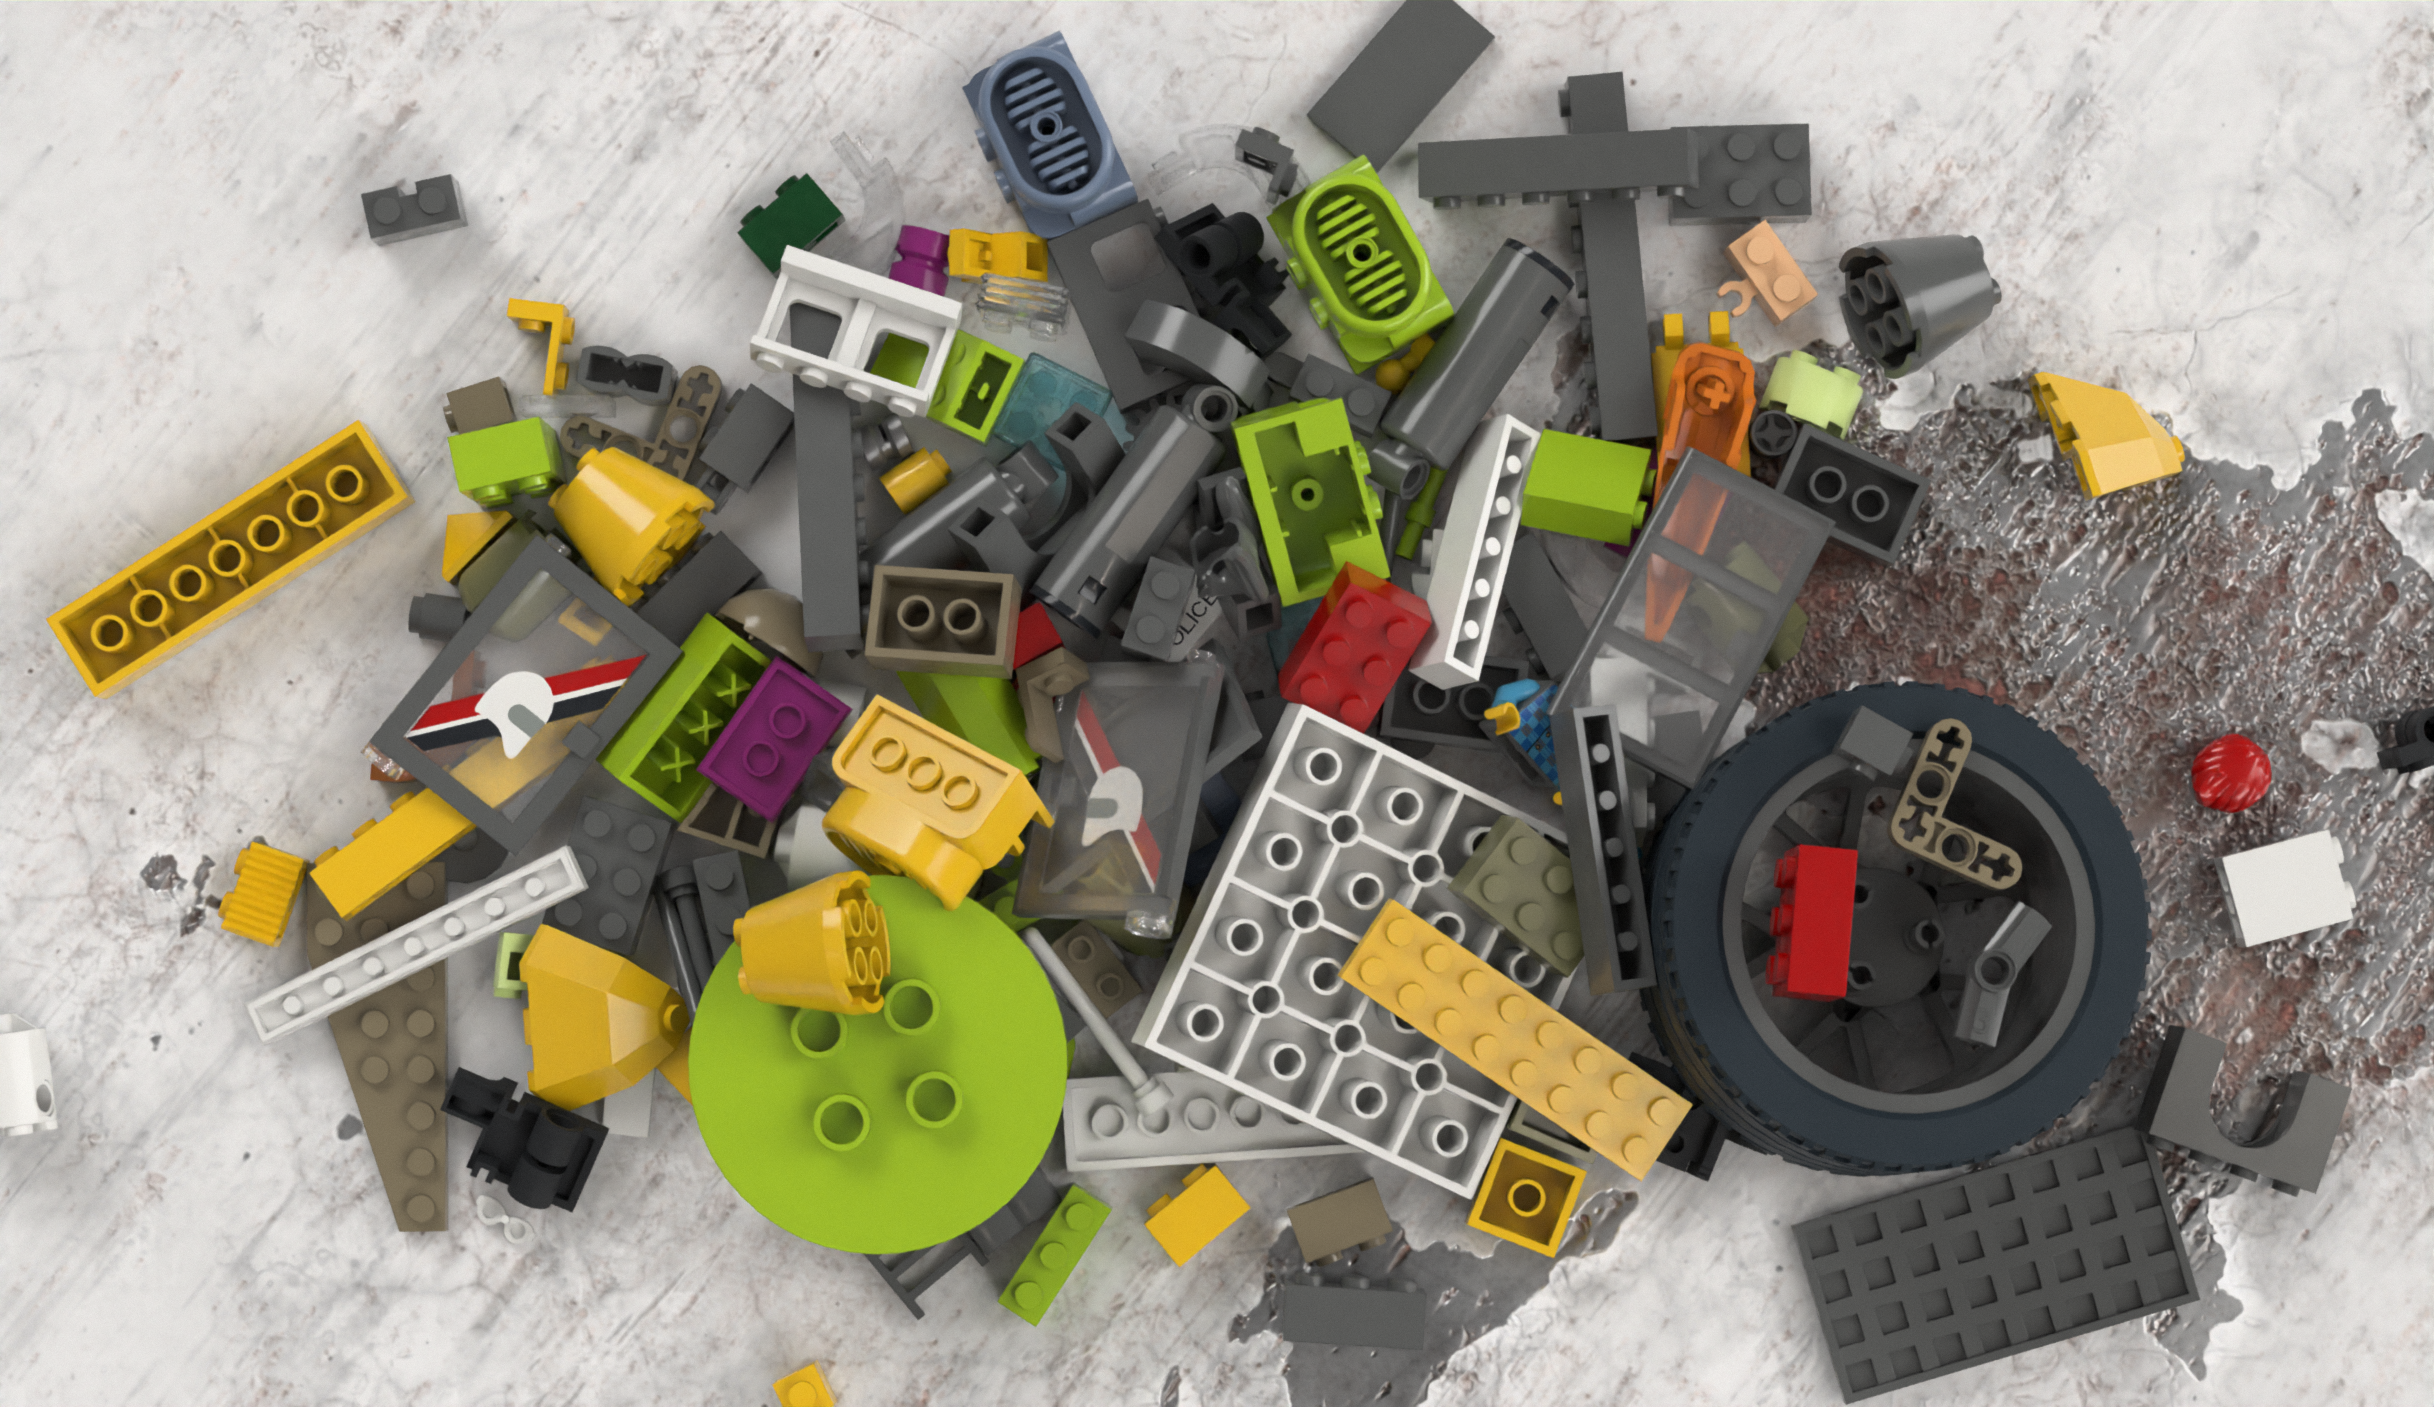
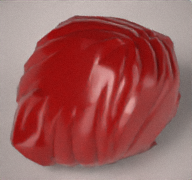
(2230, 774)

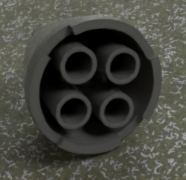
(1915, 298)

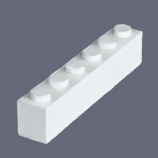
(1475, 552)

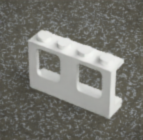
(866, 307)

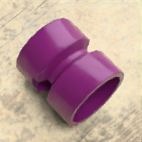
(922, 259)

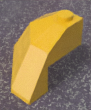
(2105, 435)
(593, 1019)

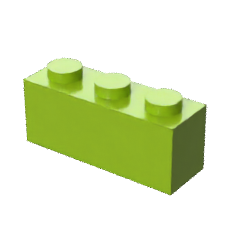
(1055, 1254)

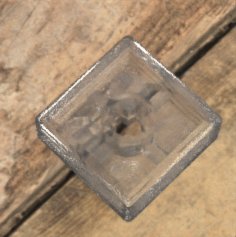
(1024, 304)

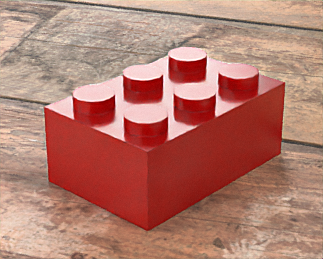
(1354, 647)
(1812, 923)

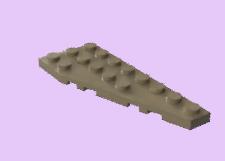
(395, 1047)

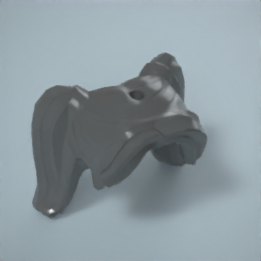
(1229, 559)

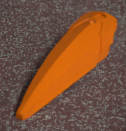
(1706, 407)

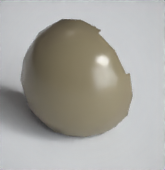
(775, 620)

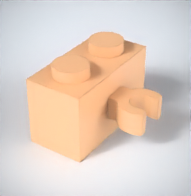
(1766, 275)

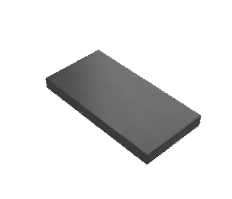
(1400, 78)

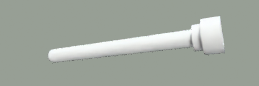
(1148, 1092)

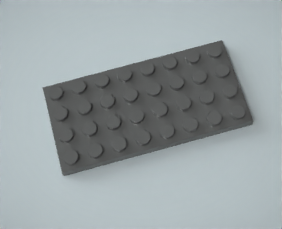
(1995, 1263)

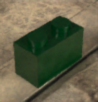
(797, 218)

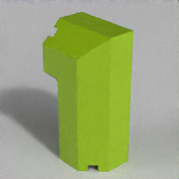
(977, 711)

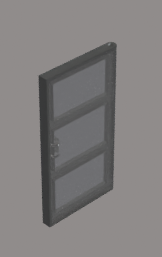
(1694, 614)

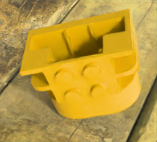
(926, 803)

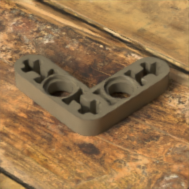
(651, 452)
(1937, 828)

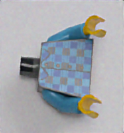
(1524, 731)

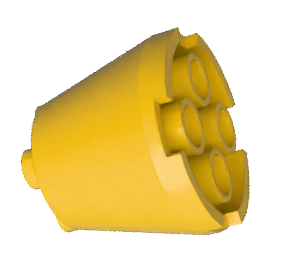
(628, 519)
(817, 947)

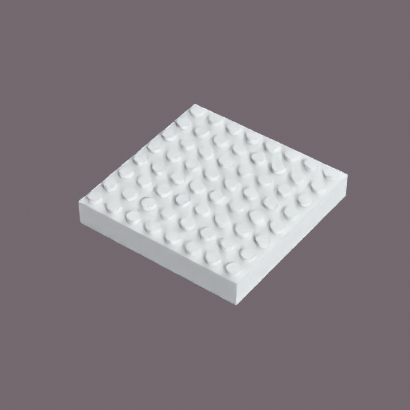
(1295, 887)

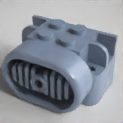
(1057, 177)

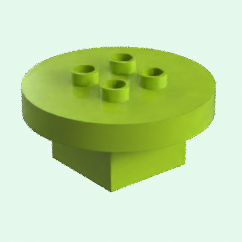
(894, 1118)

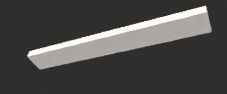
(416, 945)

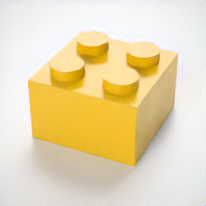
(1525, 1197)

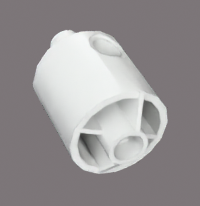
(805, 850)
(25, 1078)

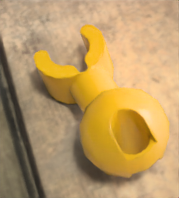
(1395, 373)

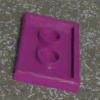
(774, 739)

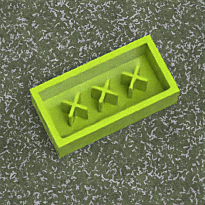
(684, 717)

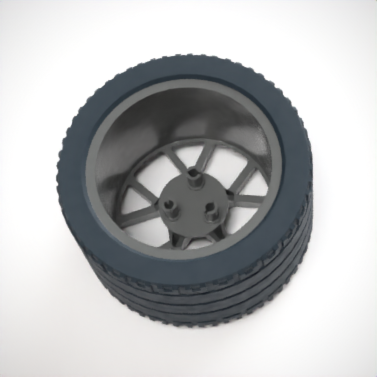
(2062, 1011)

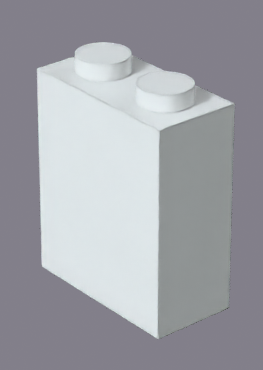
(2285, 888)

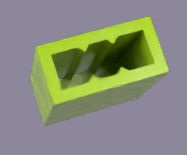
(1588, 487)

